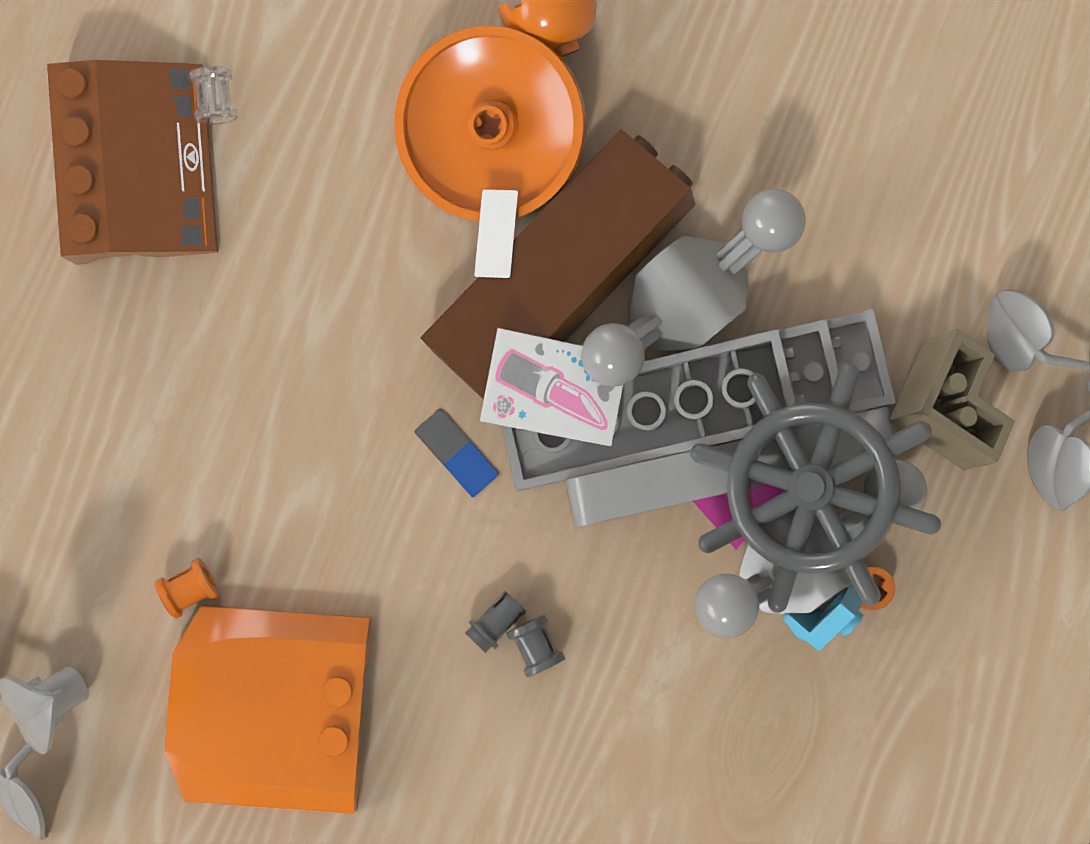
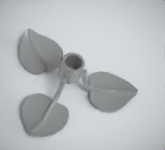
(1055, 459)
(37, 711)

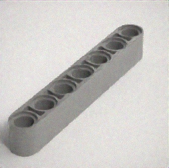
(682, 480)

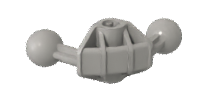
(692, 290)
(731, 603)

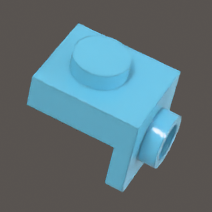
(822, 625)

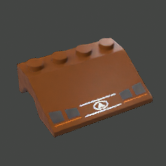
(130, 161)

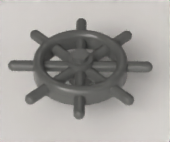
(814, 488)

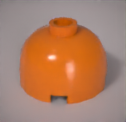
(552, 21)

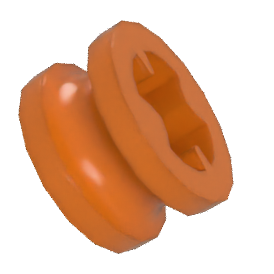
(886, 584)

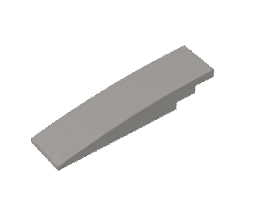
(707, 397)

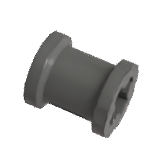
(535, 645)

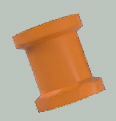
(186, 588)

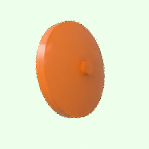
(489, 116)

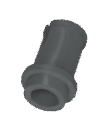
(495, 622)

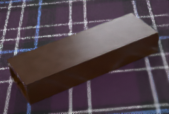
(567, 256)

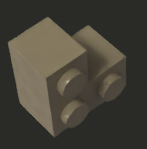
(945, 395)

